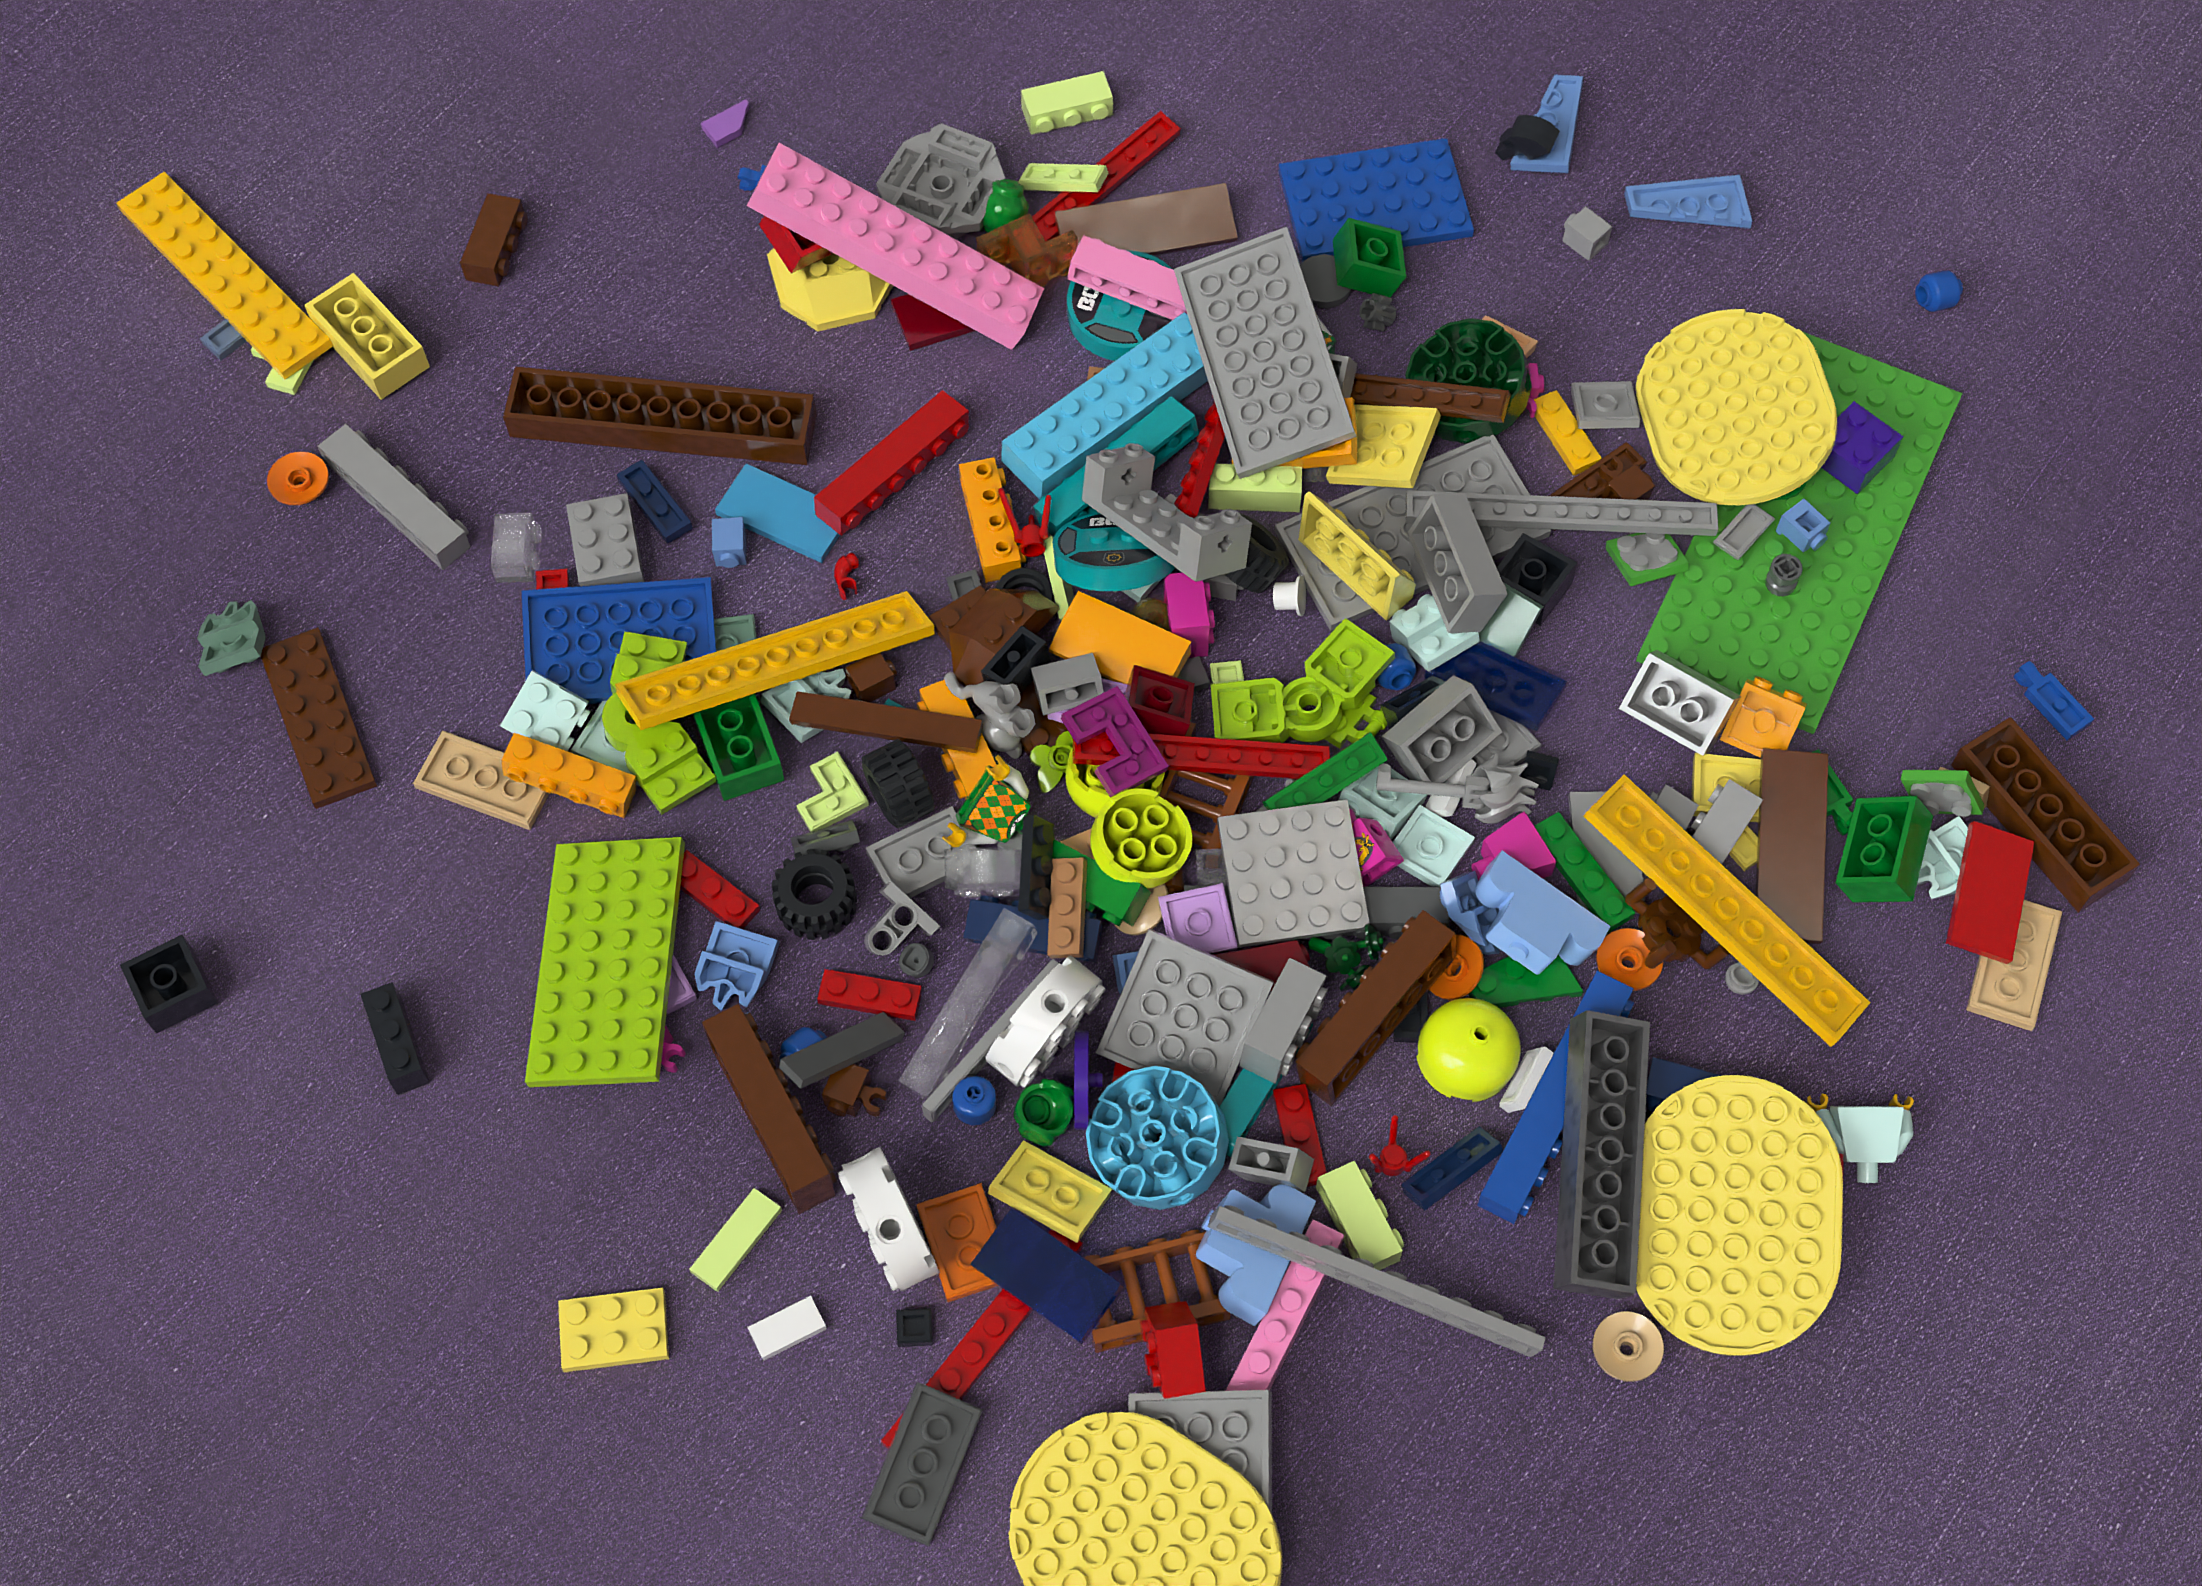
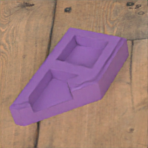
(726, 124)

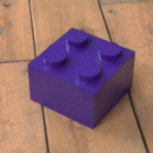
(1860, 447)

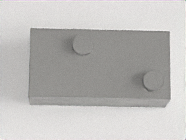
(1457, 563)

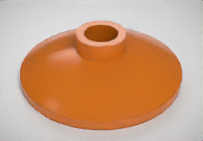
(297, 468)
(1622, 946)
(1470, 958)

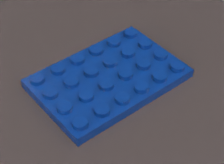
(1393, 187)
(580, 630)

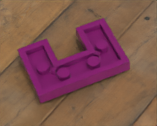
(1138, 753)

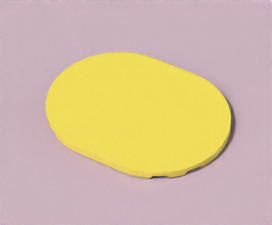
(1736, 407)
(1738, 1215)
(1138, 1507)

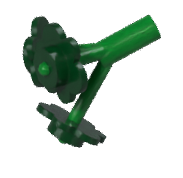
(1343, 955)

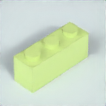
(1067, 102)
(1269, 490)
(1360, 1216)

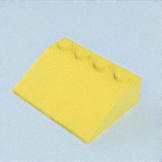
(1354, 557)

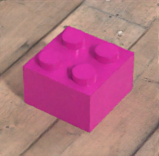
(1190, 611)

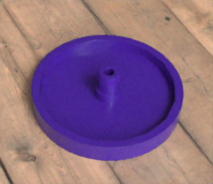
(1083, 1080)

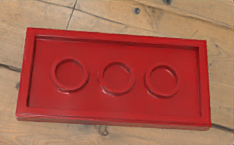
(1990, 892)

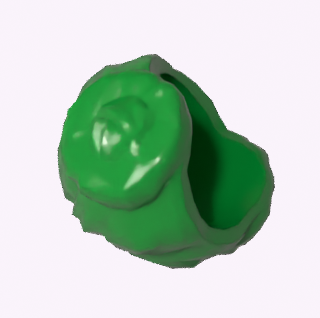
(1004, 204)
(1044, 1111)

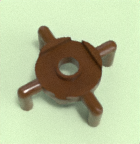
(1663, 946)

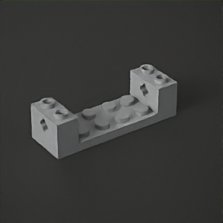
(1120, 489)

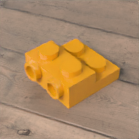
(1763, 718)

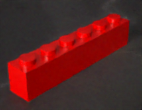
(891, 463)

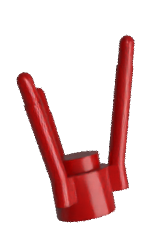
(1031, 537)
(1394, 1157)

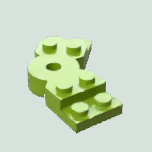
(1336, 680)
(662, 755)

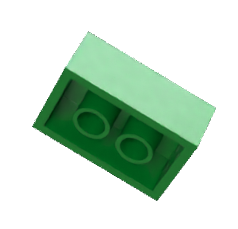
(739, 747)
(1884, 849)

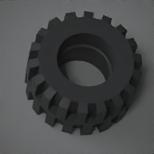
(1264, 560)
(898, 783)
(808, 871)

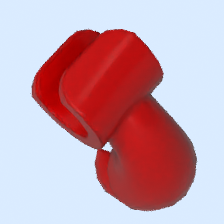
(842, 569)

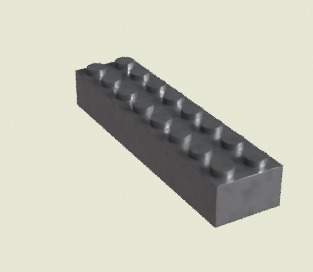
(1602, 1155)

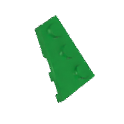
(1511, 983)

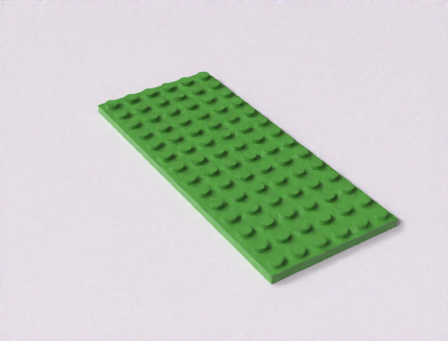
(1720, 610)

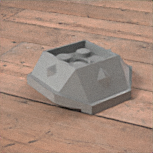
(943, 179)

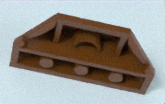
(991, 624)

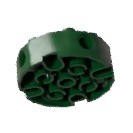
(1477, 356)

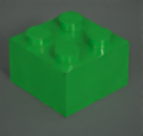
(1369, 257)

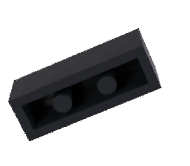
(394, 1038)

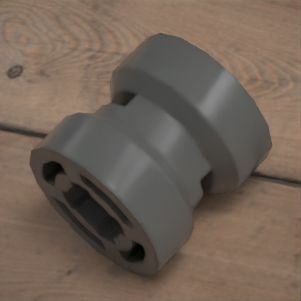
(1783, 575)

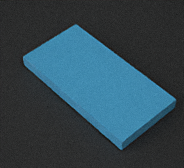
(778, 512)

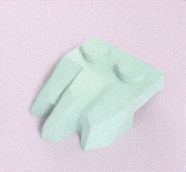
(781, 698)
(1943, 858)

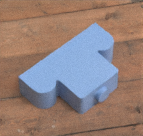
(1536, 917)
(1251, 1270)

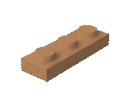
(1067, 908)

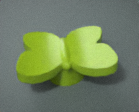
(1052, 761)

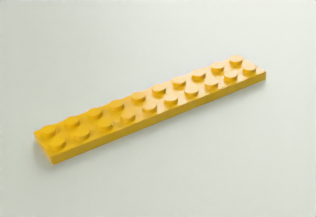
(225, 275)
(773, 660)
(1727, 910)

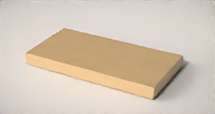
(475, 779)
(2015, 989)

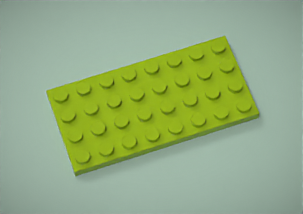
(606, 963)

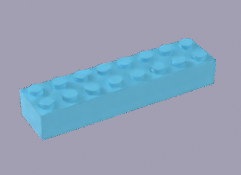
(1105, 407)

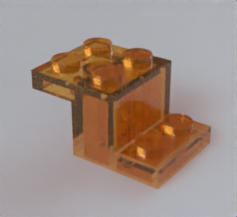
(1027, 251)

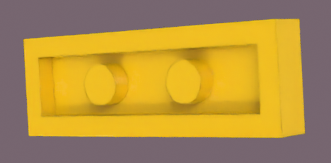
(1564, 433)

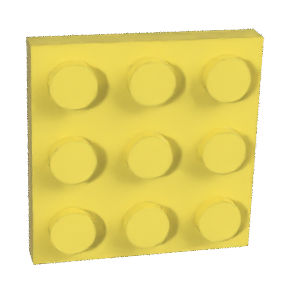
(1389, 446)

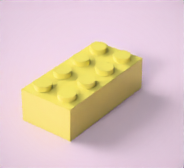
(368, 336)

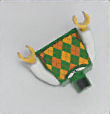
(992, 808)

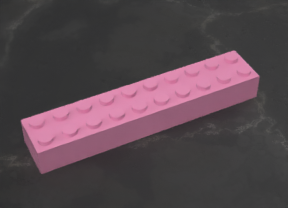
(895, 246)

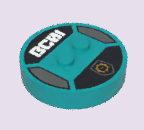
(1107, 323)
(1104, 557)

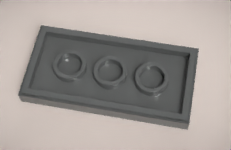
(921, 1464)

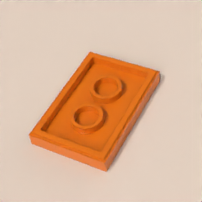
(956, 1232)

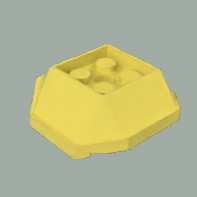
(828, 291)

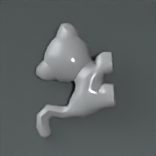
(1003, 720)

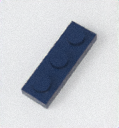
(654, 501)
(1452, 1168)

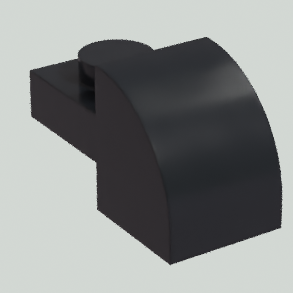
(1528, 136)

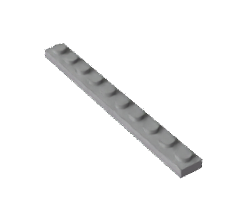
(1581, 513)
(1387, 1285)

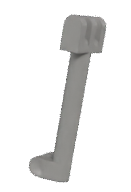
(1469, 792)

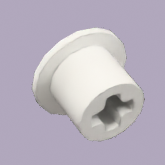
(1290, 596)

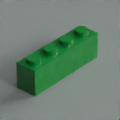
(1116, 898)

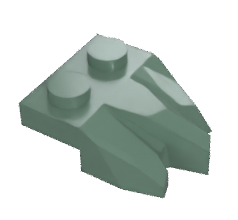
(231, 638)

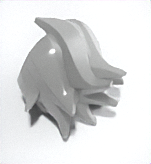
(1505, 791)

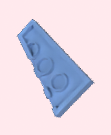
(1561, 109)
(1692, 201)

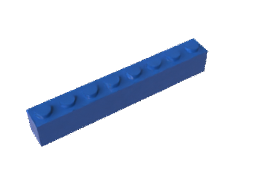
(1543, 1118)

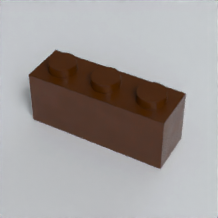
(493, 240)

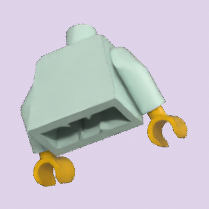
(1868, 1133)

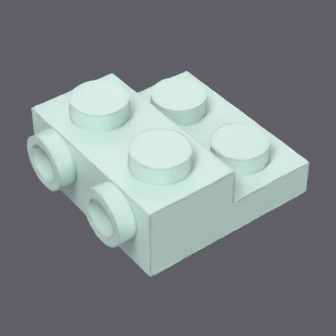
(1426, 635)
(546, 712)
(1386, 807)

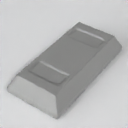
(1743, 531)

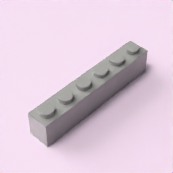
(394, 496)

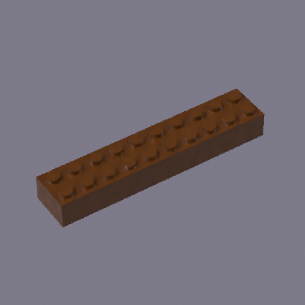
(660, 415)

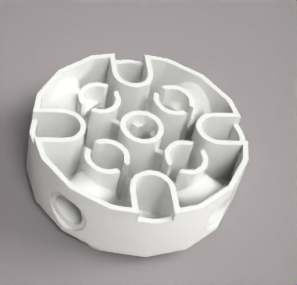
(1045, 1022)
(888, 1220)

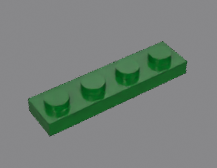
(1330, 775)
(1584, 872)

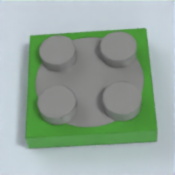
(1646, 557)
(1944, 791)

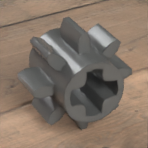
(1377, 312)

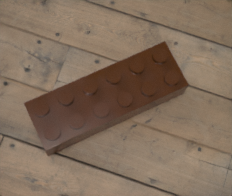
(2042, 806)
(1375, 1007)
(771, 1108)

